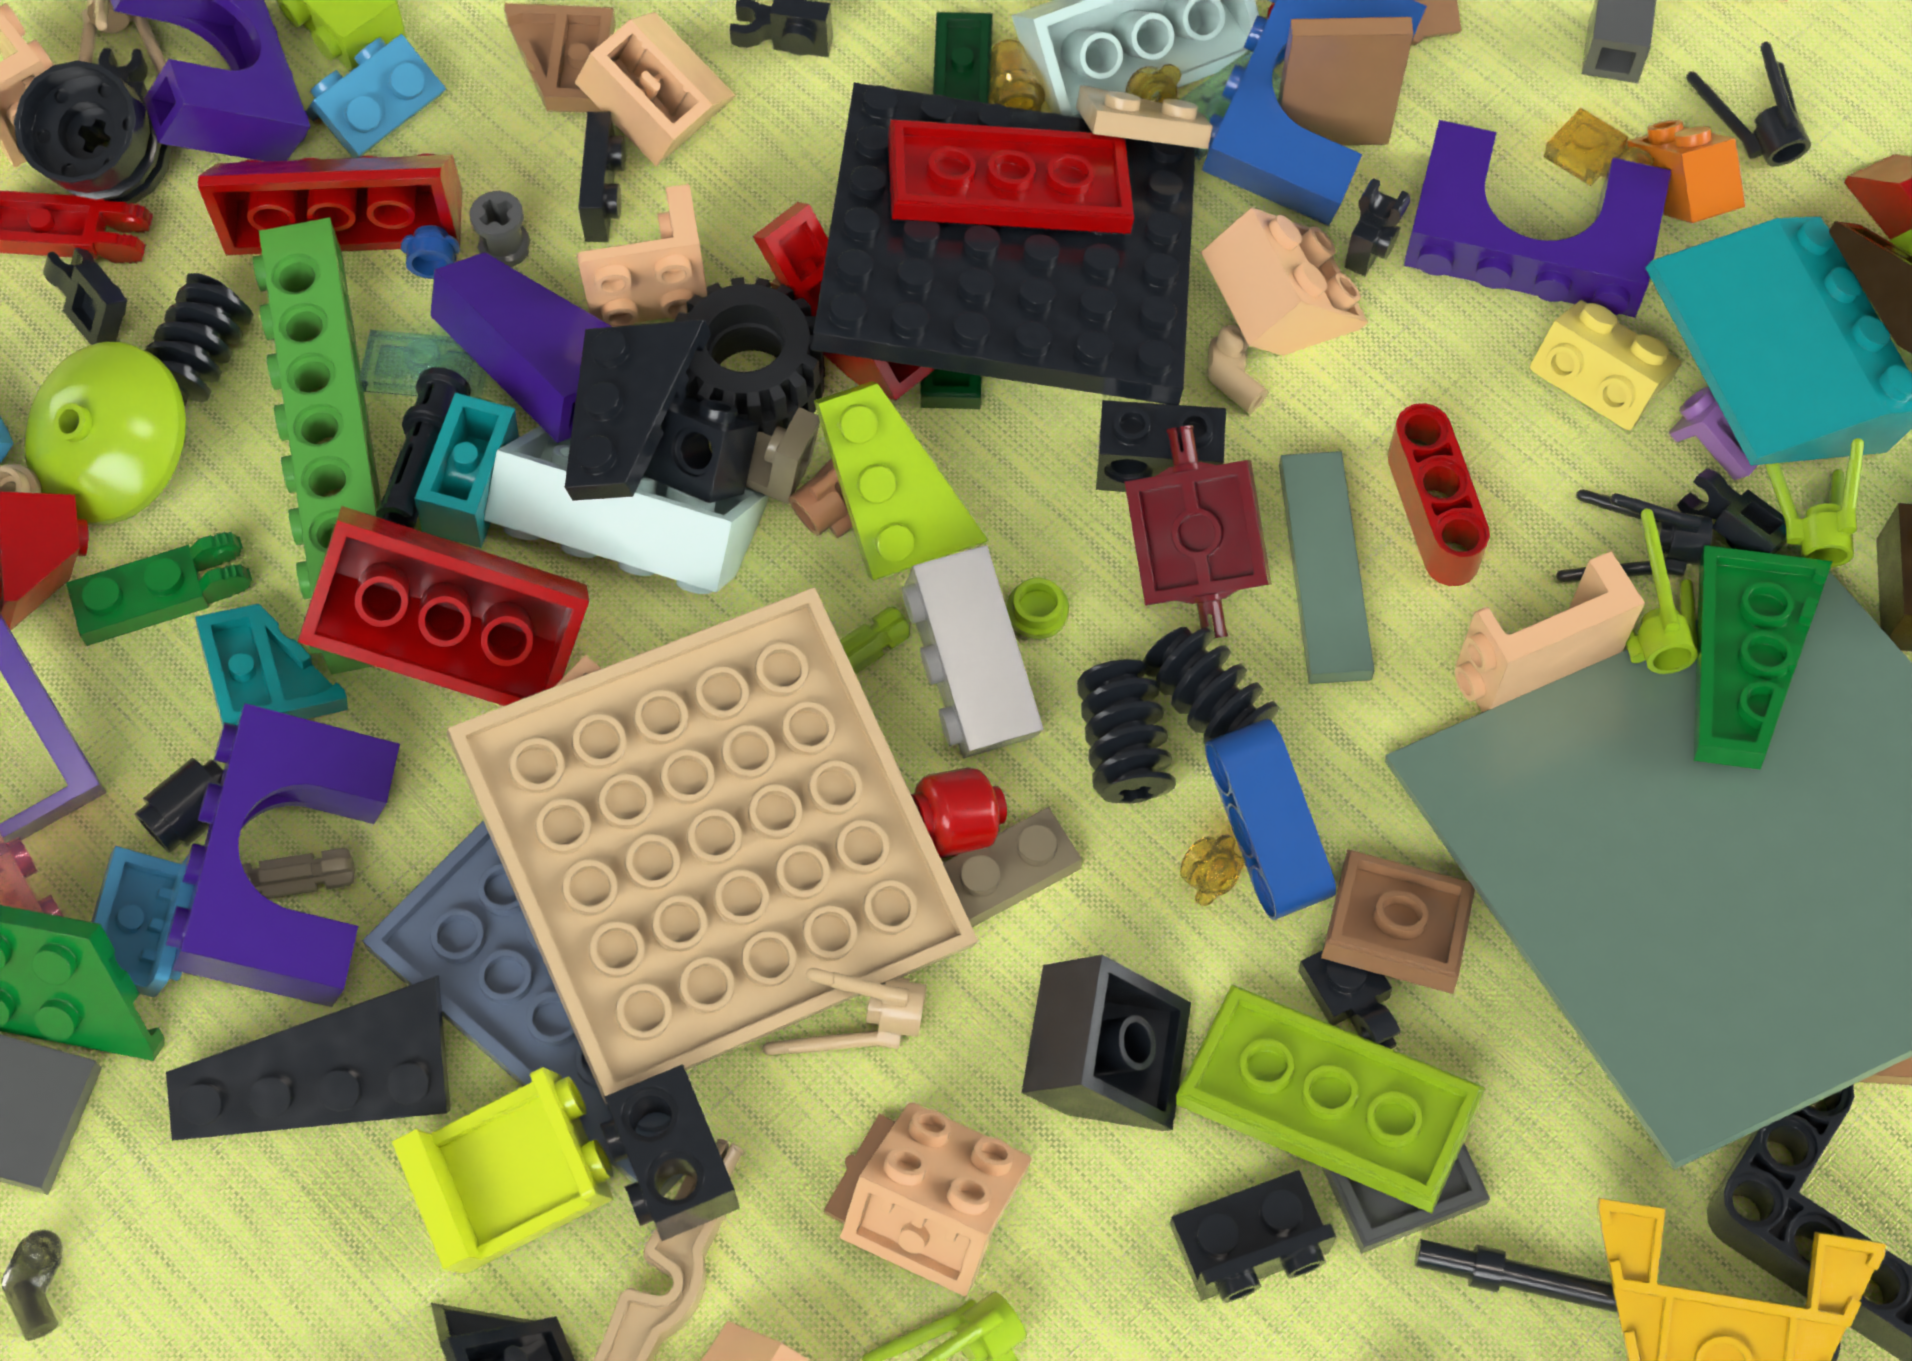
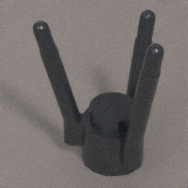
(1778, 129)
(1680, 534)

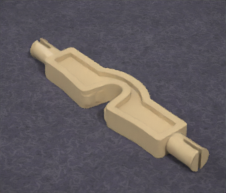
(645, 1319)

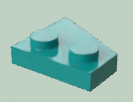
(262, 667)

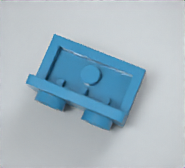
(376, 95)
(137, 912)

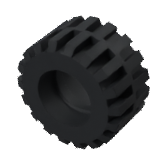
(764, 321)

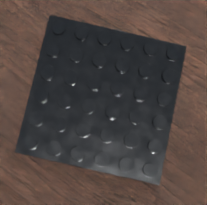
(1008, 299)

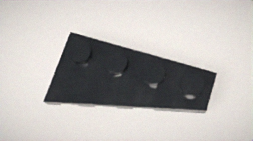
(336, 1069)

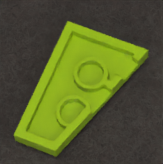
(891, 485)

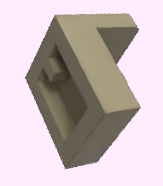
(783, 457)

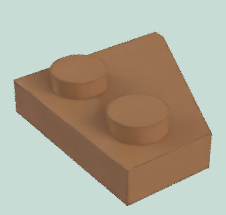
(556, 46)

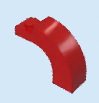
(796, 254)

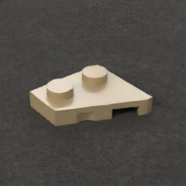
(1141, 119)

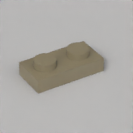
(1014, 867)

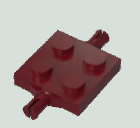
(1197, 531)

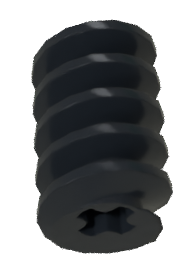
(197, 334)
(1202, 686)
(1123, 732)

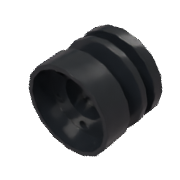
(70, 116)

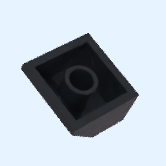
(1106, 1044)

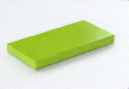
(1331, 1097)

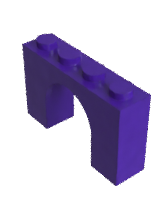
(221, 111)
(1465, 240)
(229, 925)

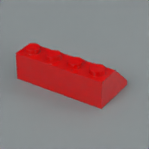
(366, 198)
(442, 611)

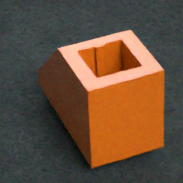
(1702, 167)

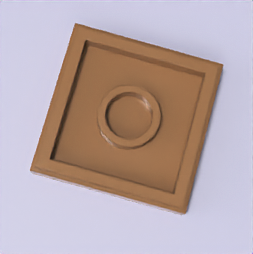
(1399, 921)

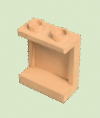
(1595, 627)

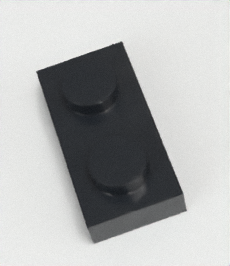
(598, 193)

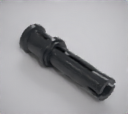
(421, 429)

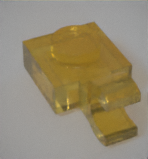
(1587, 147)

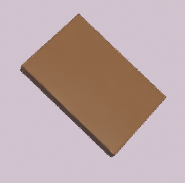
(1345, 76)

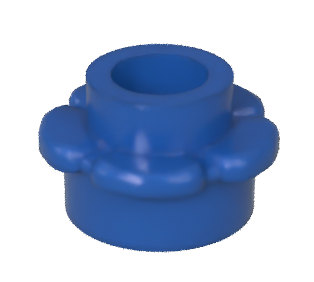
(428, 250)

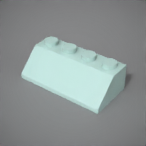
(1111, 39)
(646, 533)

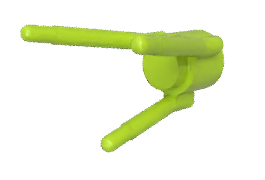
(1828, 527)
(1665, 636)
(979, 1330)

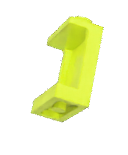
(505, 1172)

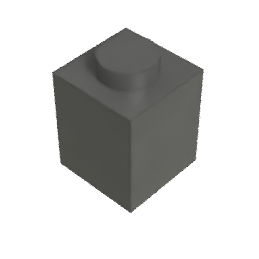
(1618, 39)

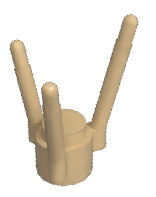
(102, 16)
(892, 1005)

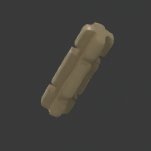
(302, 873)

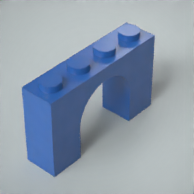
(1256, 139)

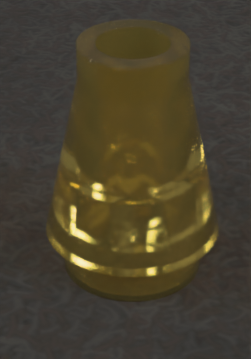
(1013, 78)

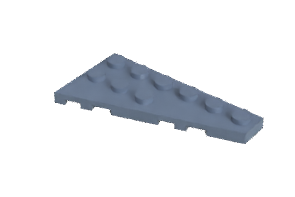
(492, 976)

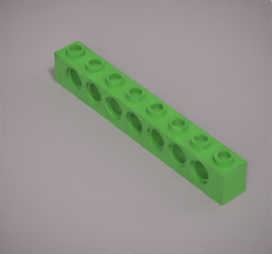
(311, 259)

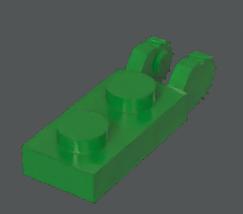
(157, 588)

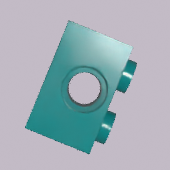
(461, 469)

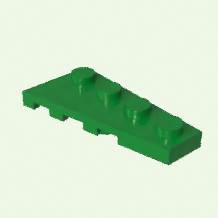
(1748, 647)

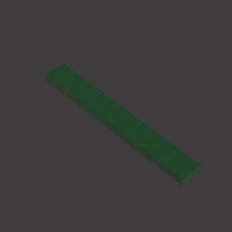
(963, 73)

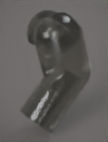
(28, 1281)

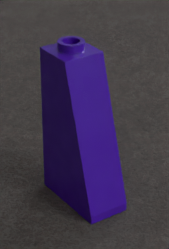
(516, 334)

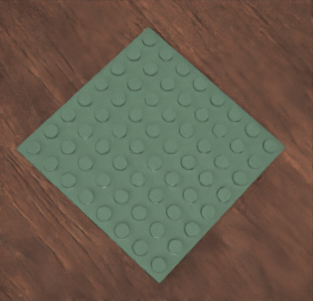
(1696, 920)

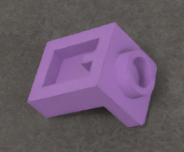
(1706, 421)

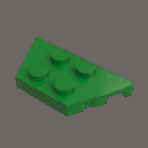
(68, 987)

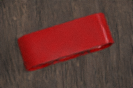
(1431, 518)

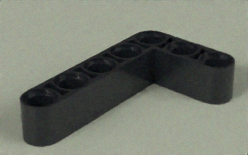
(1790, 1214)

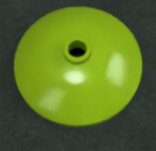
(106, 430)

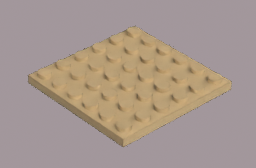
(709, 839)

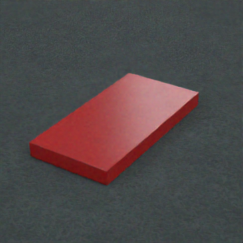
(1009, 177)

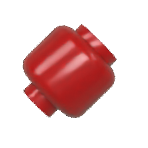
(960, 810)

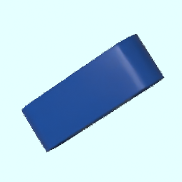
(1270, 819)

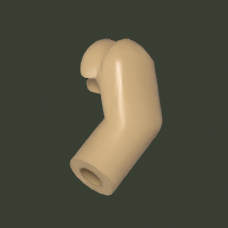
(1228, 372)

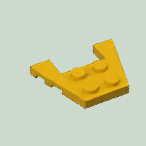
(1703, 1325)

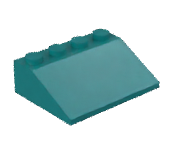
(1787, 342)

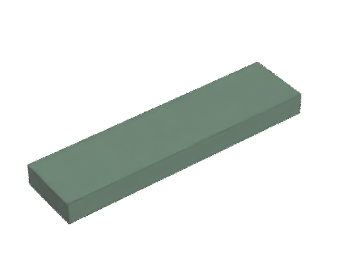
(1326, 568)

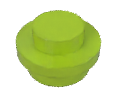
(1038, 608)

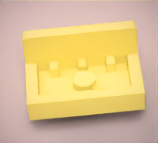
(1604, 363)

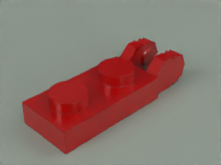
(61, 222)

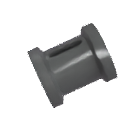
(498, 221)

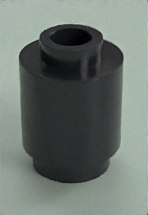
(175, 805)

